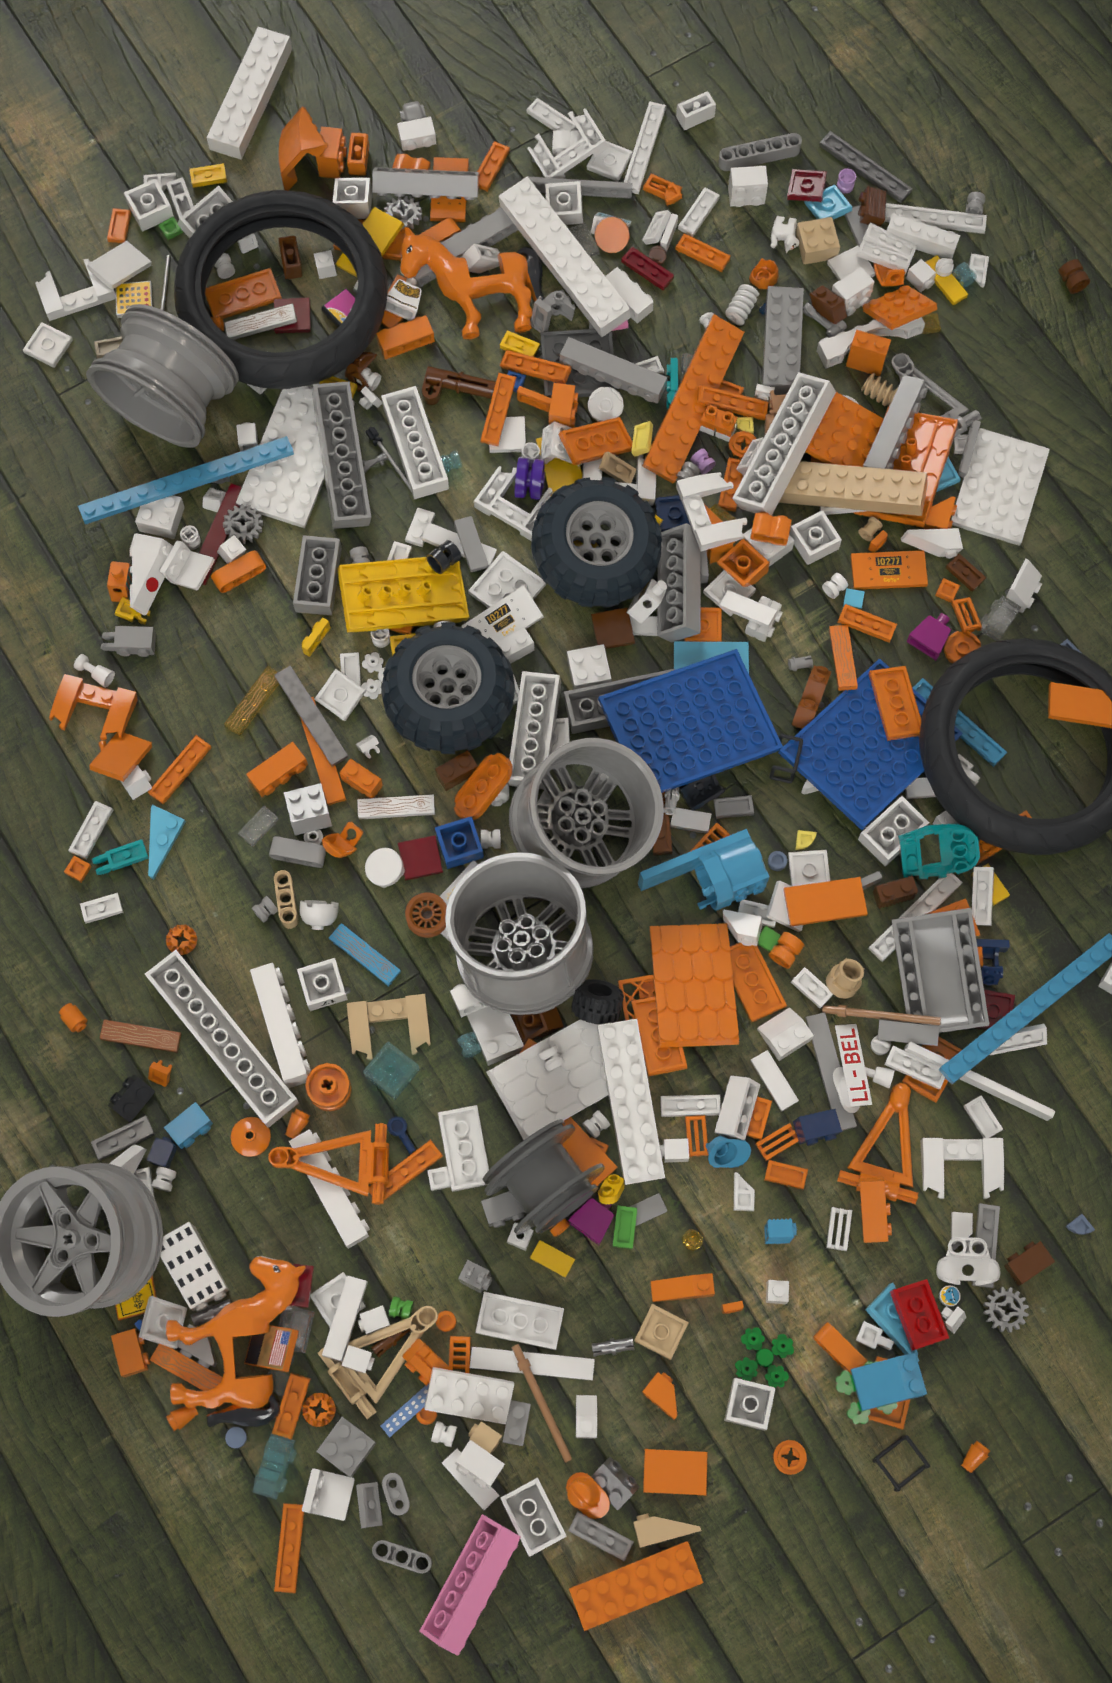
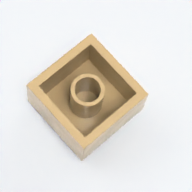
(817, 240)

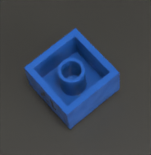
(459, 842)

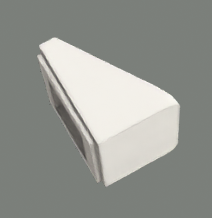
(213, 499)

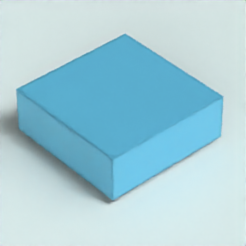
(853, 598)

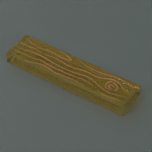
(252, 701)

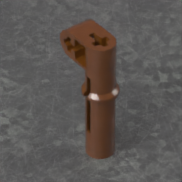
(454, 381)

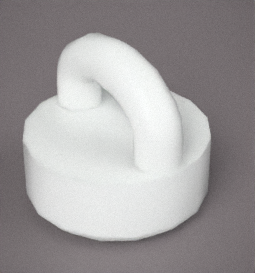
(944, 267)
(880, 1047)

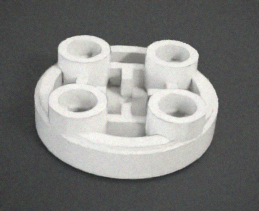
(384, 867)

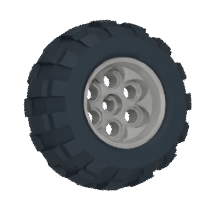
(595, 504)
(457, 652)

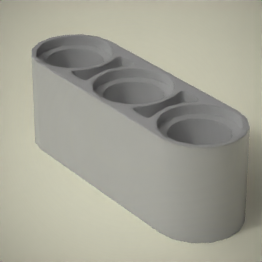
(297, 852)
(391, 1557)

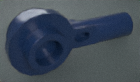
(397, 1127)

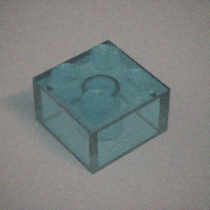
(391, 1070)

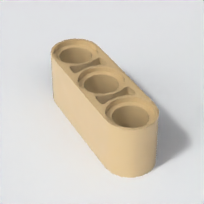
(286, 890)

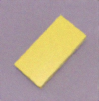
(642, 438)

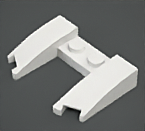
(591, 143)
(62, 306)
(644, 484)
(491, 502)
(707, 534)
(986, 1150)

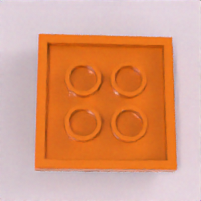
(899, 307)

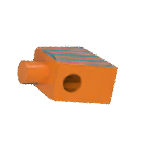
(118, 579)

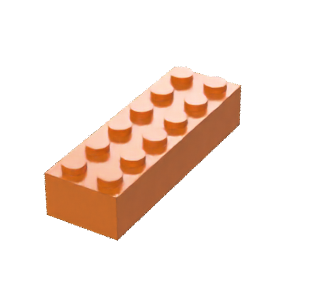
(635, 1585)

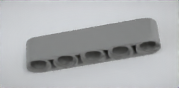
(760, 151)

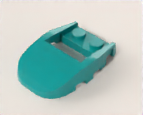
(957, 851)

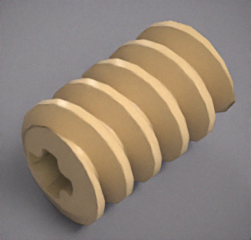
(879, 389)

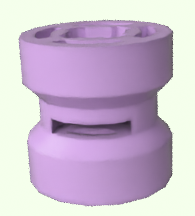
(846, 181)
(703, 461)

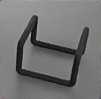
(792, 771)
(898, 1487)

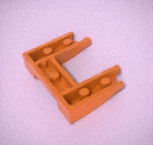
(73, 690)

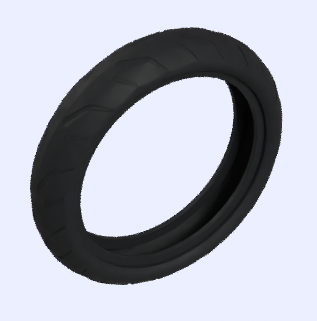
(282, 210)
(951, 782)

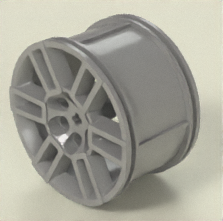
(623, 769)
(535, 981)

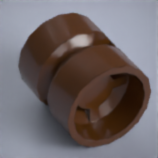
(1074, 275)

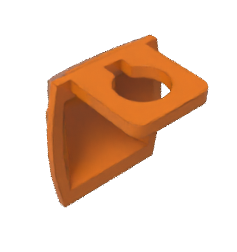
(889, 277)
(338, 845)

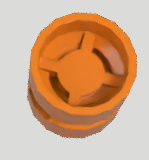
(785, 952)

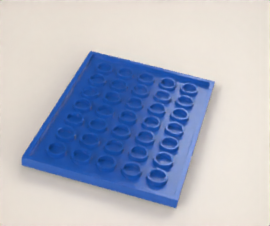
(693, 720)
(850, 756)

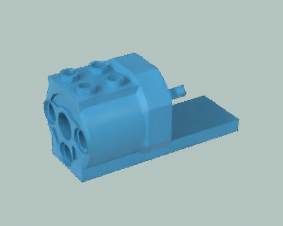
(724, 869)

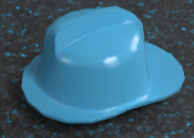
(727, 1152)

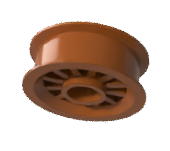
(417, 928)

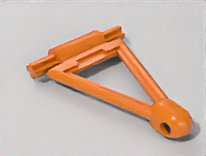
(898, 1103)
(372, 1161)

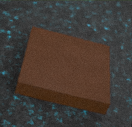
(613, 628)

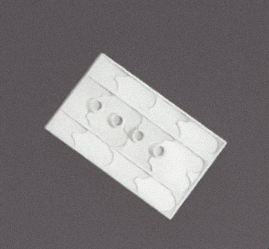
(542, 1097)

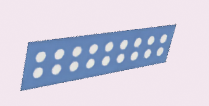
(406, 1412)

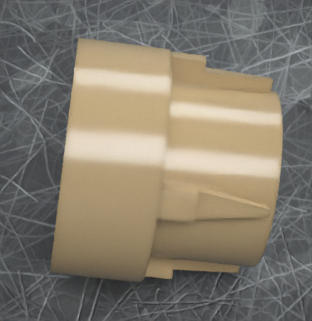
(845, 978)

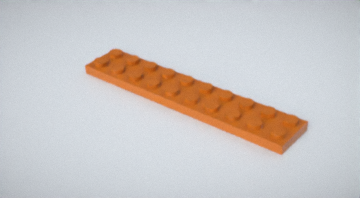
(684, 414)

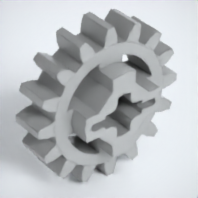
(405, 211)
(240, 515)
(1003, 1319)

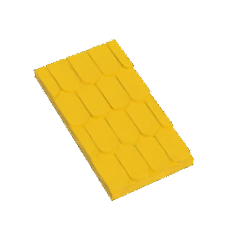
(400, 594)

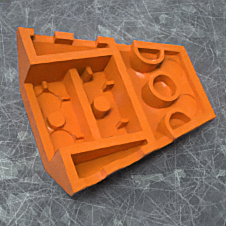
(296, 140)

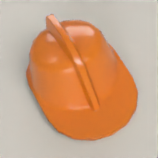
(587, 1495)

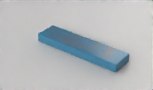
(364, 954)

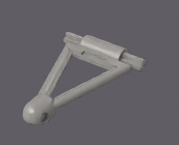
(904, 366)

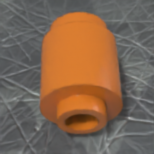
(73, 1017)

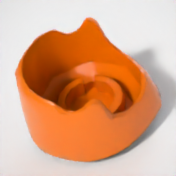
(764, 274)

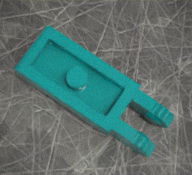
(672, 385)
(121, 857)

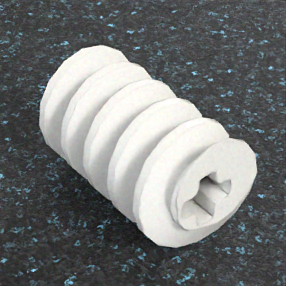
(742, 304)

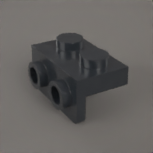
(701, 792)
(131, 1097)

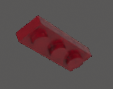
(647, 268)

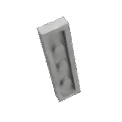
(988, 1231)

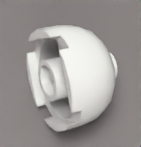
(318, 913)

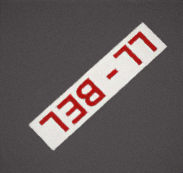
(853, 1065)

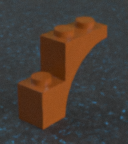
(811, 696)

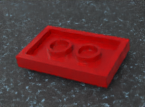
(919, 1314)

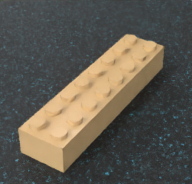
(857, 488)

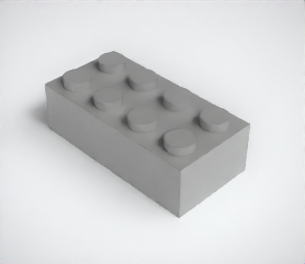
(317, 575)

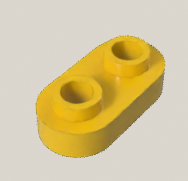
(611, 1189)

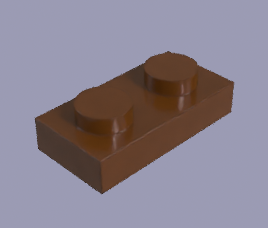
(965, 572)

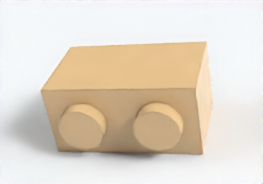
(485, 1437)

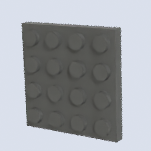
(552, 345)

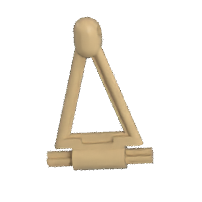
(357, 1384)

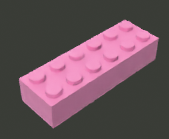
(470, 1585)

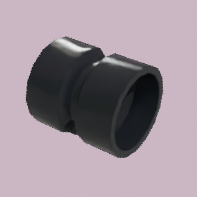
(443, 557)

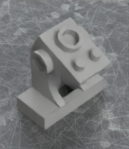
(547, 307)

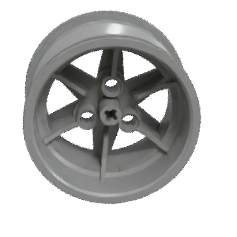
(163, 375)
(133, 1241)

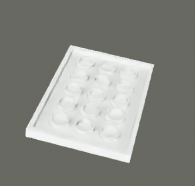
(1000, 486)

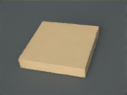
(661, 1331)

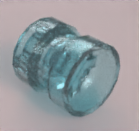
(964, 274)
(451, 461)
(469, 1045)

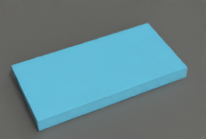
(692, 652)

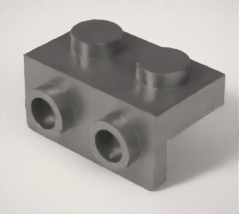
(615, 1482)

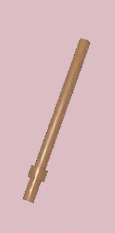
(843, 1011)
(524, 1365)

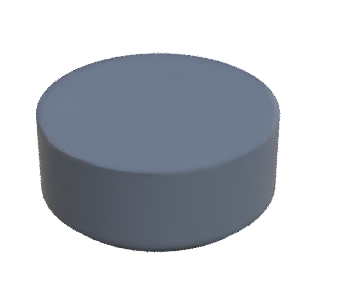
(777, 861)
(236, 1437)

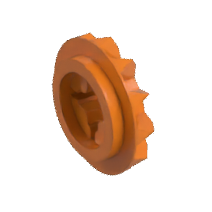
(737, 439)
(185, 946)
(323, 1418)
(797, 1451)

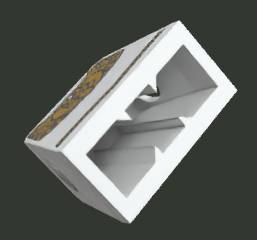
(404, 299)
(652, 595)

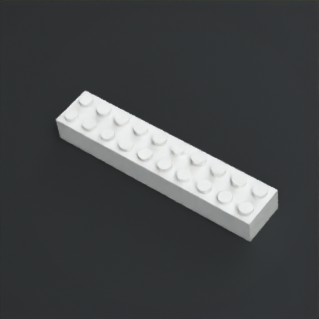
(564, 257)
(222, 1038)

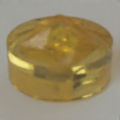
(692, 1240)

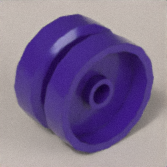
(529, 478)

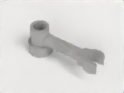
(833, 329)

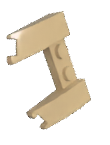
(411, 1008)

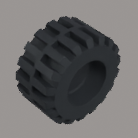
(597, 1002)

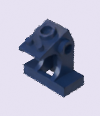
(991, 950)

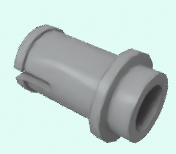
(798, 663)

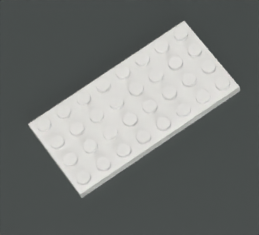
(291, 484)

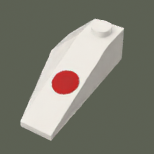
(148, 557)

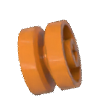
(327, 1075)

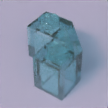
(274, 1467)

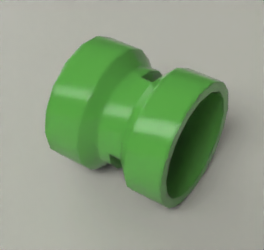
(396, 1308)

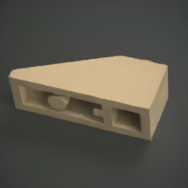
(655, 1529)

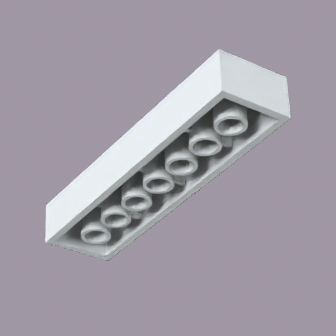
(249, 93)
(784, 444)
(630, 1101)

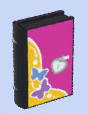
(339, 307)

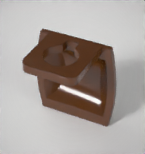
(357, 367)

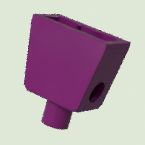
(930, 635)
(593, 1220)

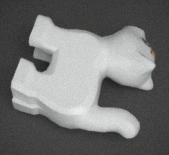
(784, 232)

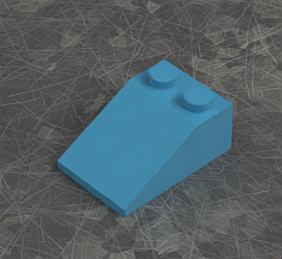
(888, 1381)

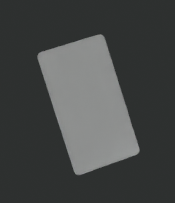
(649, 1209)

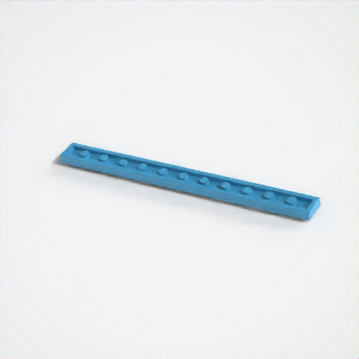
(185, 480)
(1027, 1010)

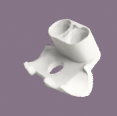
(950, 1267)

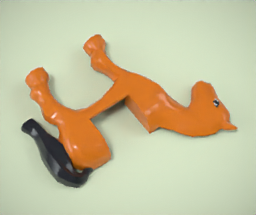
(454, 280)
(236, 1319)

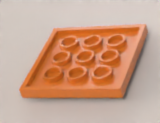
(845, 433)

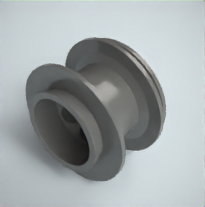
(543, 1178)

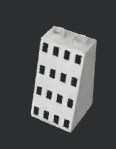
(192, 1267)

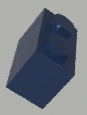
(817, 1127)

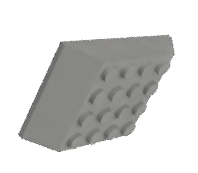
(941, 968)

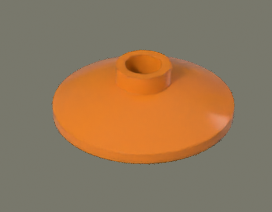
(255, 1145)

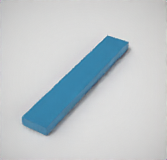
(972, 734)

